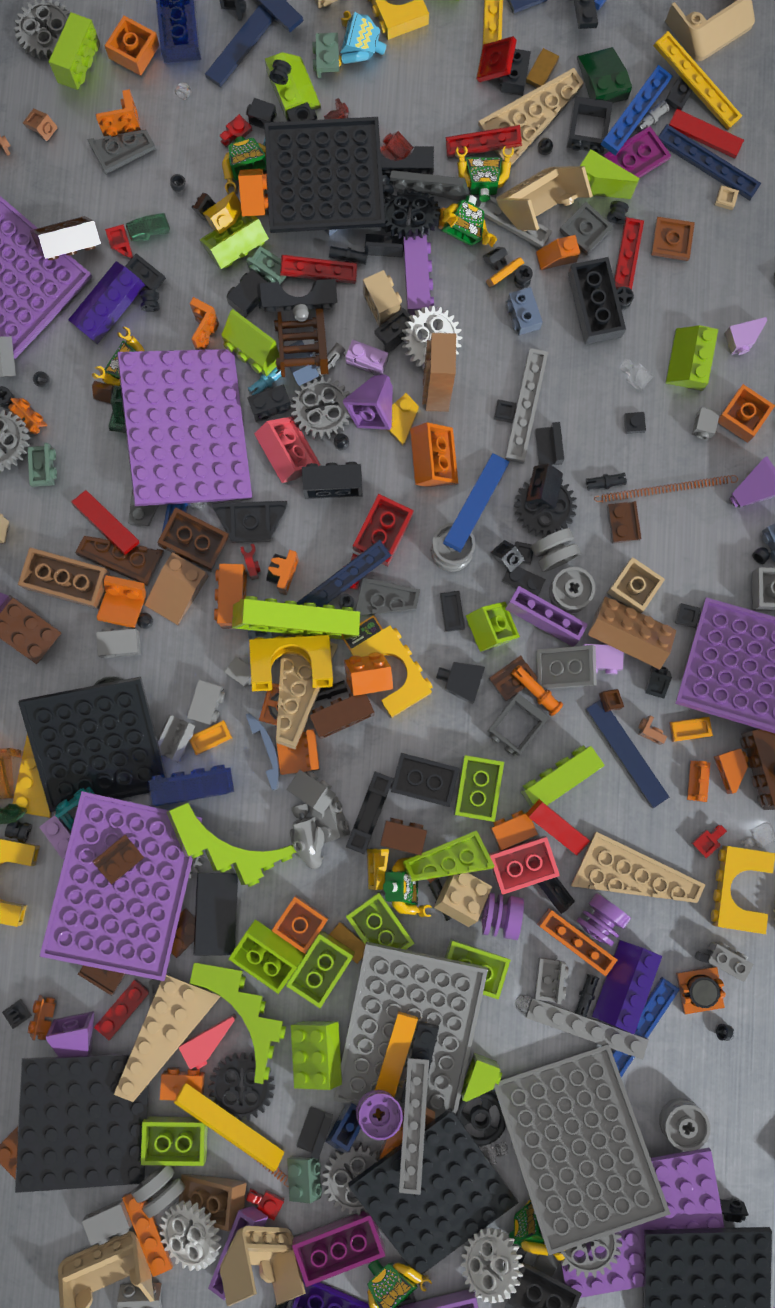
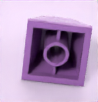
(371, 403)
(756, 486)
(72, 1035)

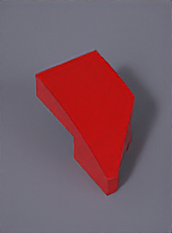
(119, 240)

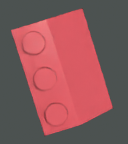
(285, 448)
(524, 865)

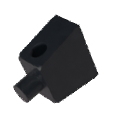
(462, 680)

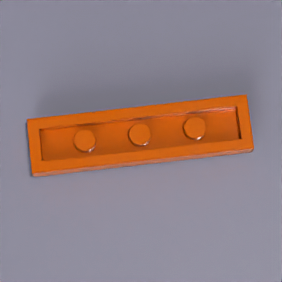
(148, 1236)

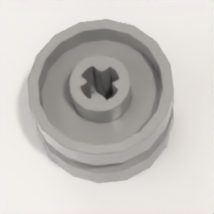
(556, 549)
(448, 558)
(580, 582)
(695, 1121)
(158, 1190)

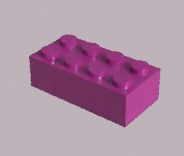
(338, 1247)

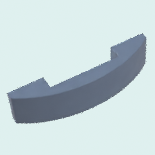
(272, 774)

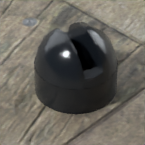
(548, 148)
(180, 181)
(42, 375)
(343, 444)
(761, 555)
(142, 624)
(720, 1032)

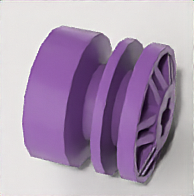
(503, 916)
(603, 919)
(389, 1120)

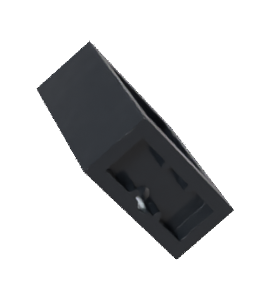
(594, 108)

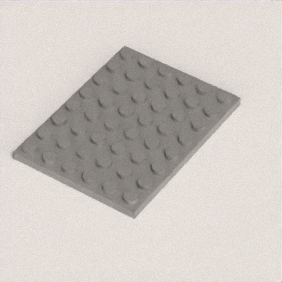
(419, 985)
(580, 1150)

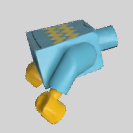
(359, 39)

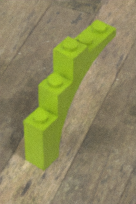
(195, 838)
(249, 1006)

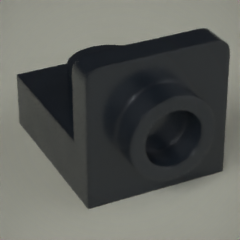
(508, 555)
(658, 682)

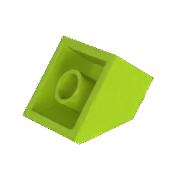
(492, 626)
(480, 1077)

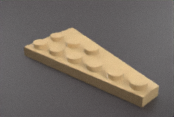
(534, 110)
(295, 696)
(623, 870)
(169, 1021)

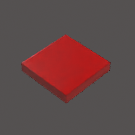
(496, 59)

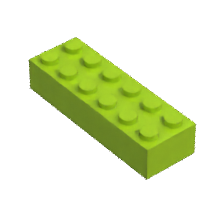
(295, 619)

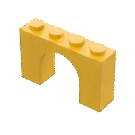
(400, 18)
(313, 648)
(415, 686)
(19, 853)
(726, 912)

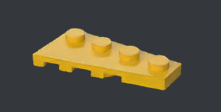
(29, 789)

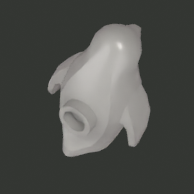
(308, 841)

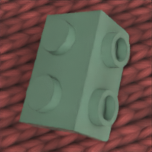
(327, 53)
(266, 265)
(41, 465)
(304, 1179)

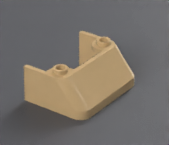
(708, 36)
(542, 192)
(277, 1264)
(103, 1266)

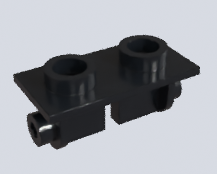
(734, 1210)

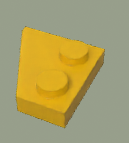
(403, 415)
(377, 866)

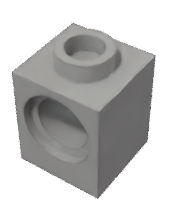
(705, 423)
(239, 672)

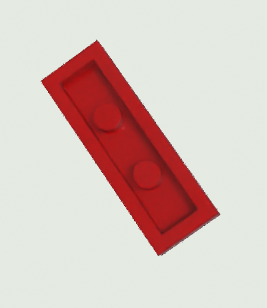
(122, 1009)

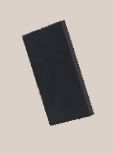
(215, 914)

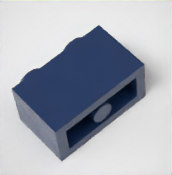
(344, 1130)

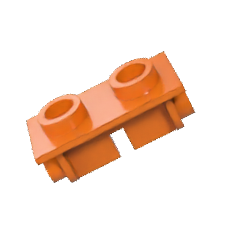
(32, 419)
(698, 781)
(42, 1009)

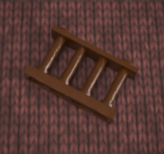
(318, 347)

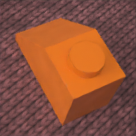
(558, 253)
(732, 768)

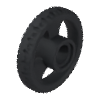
(490, 1133)

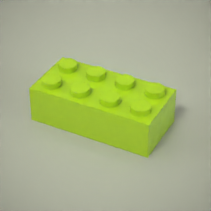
(563, 777)

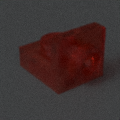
(340, 112)
(397, 145)

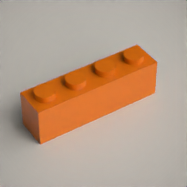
(577, 942)

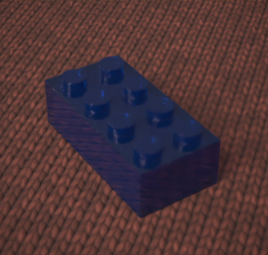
(178, 30)
(190, 786)

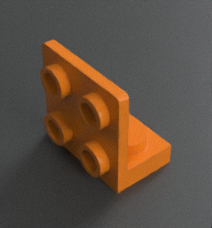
(120, 120)
(208, 322)
(121, 601)
(302, 758)

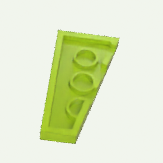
(452, 858)

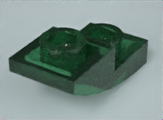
(149, 225)
(11, 813)

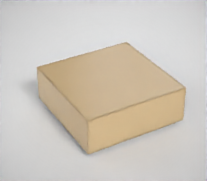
(726, 197)

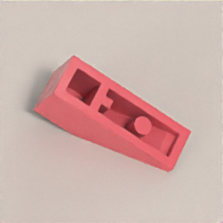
(200, 1047)

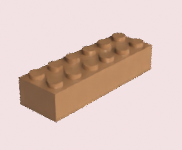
(439, 371)

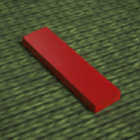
(706, 133)
(484, 141)
(628, 252)
(318, 269)
(105, 522)
(557, 827)

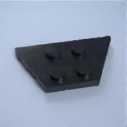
(250, 519)

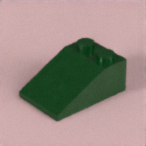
(605, 75)

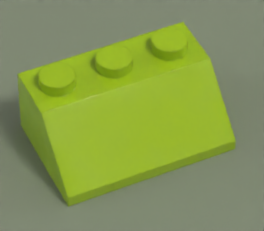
(299, 86)
(235, 241)
(250, 343)
(692, 357)

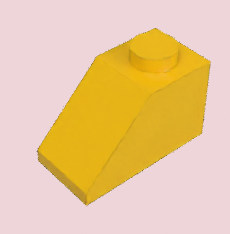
(224, 213)

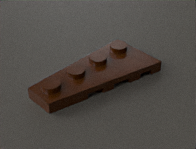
(136, 565)

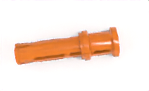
(543, 696)

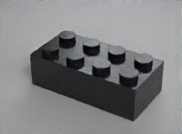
(596, 300)

